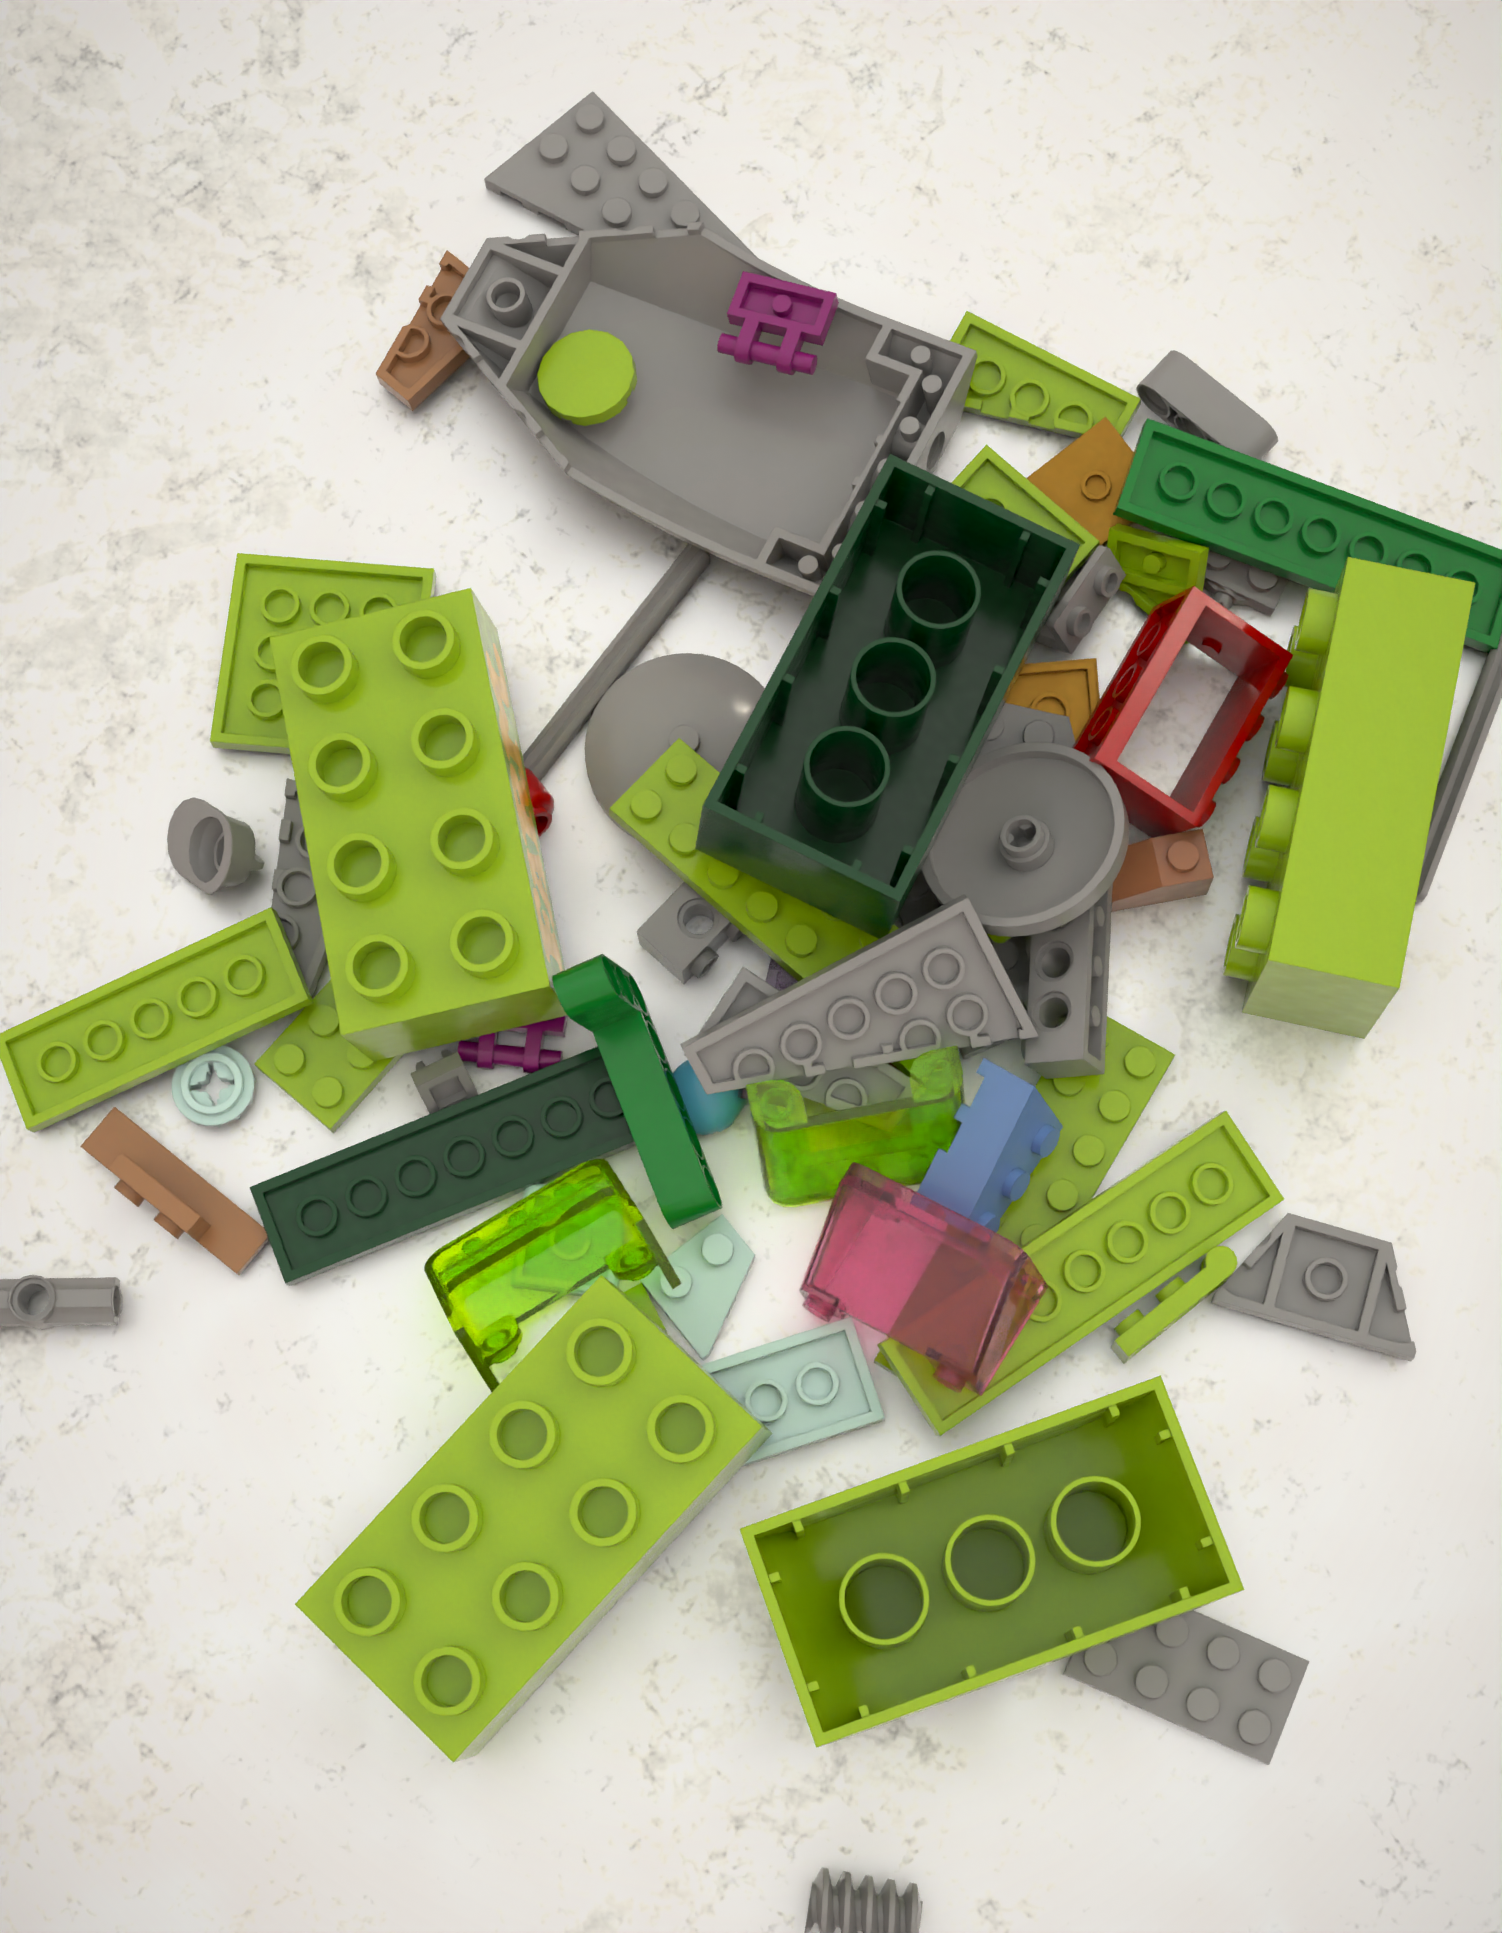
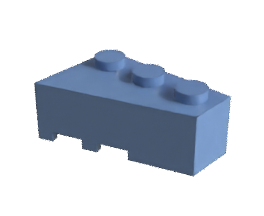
(994, 1148)

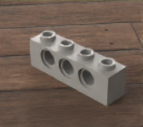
(674, 945)
(1080, 1041)

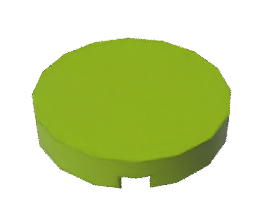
(587, 377)

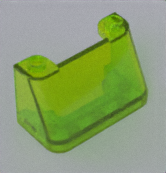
(897, 1138)

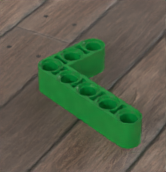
(612, 1007)

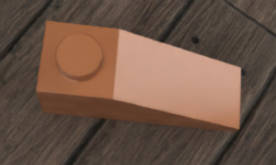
(1163, 871)

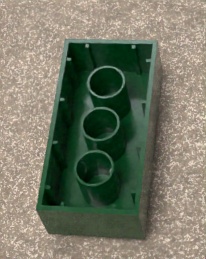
(885, 697)

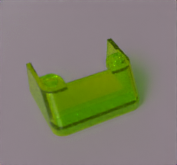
(537, 1256)

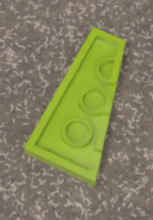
(1036, 388)

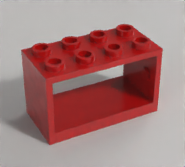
(1228, 641)

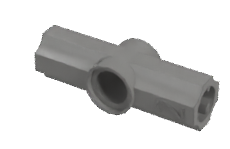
(69, 1303)

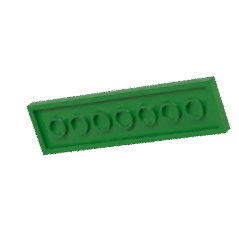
(1295, 522)

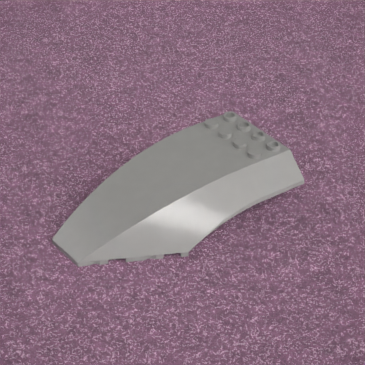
(710, 446)

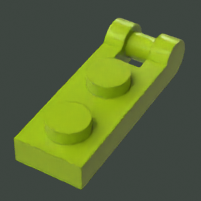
(1175, 1302)

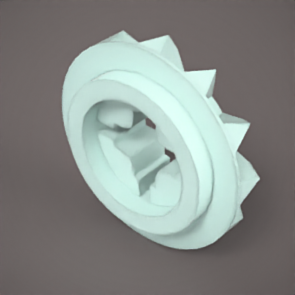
(195, 1073)

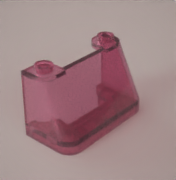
(921, 1277)

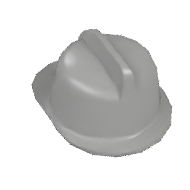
(210, 846)

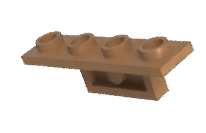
(177, 1191)

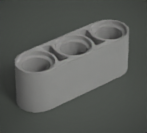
(1203, 407)

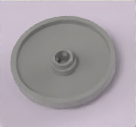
(657, 703)
(1030, 839)

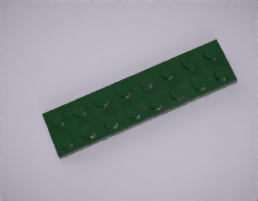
(441, 1166)

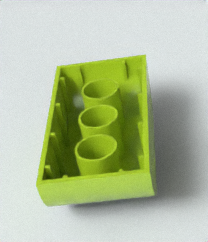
(990, 1561)

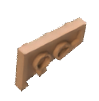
(424, 349)

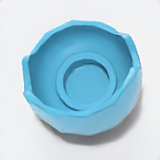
(707, 1112)

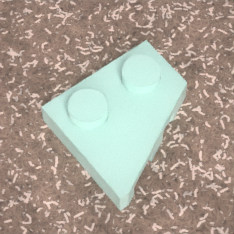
(711, 1274)

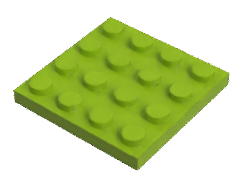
(282, 597)

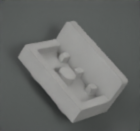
(1082, 601)

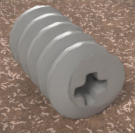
(862, 1908)

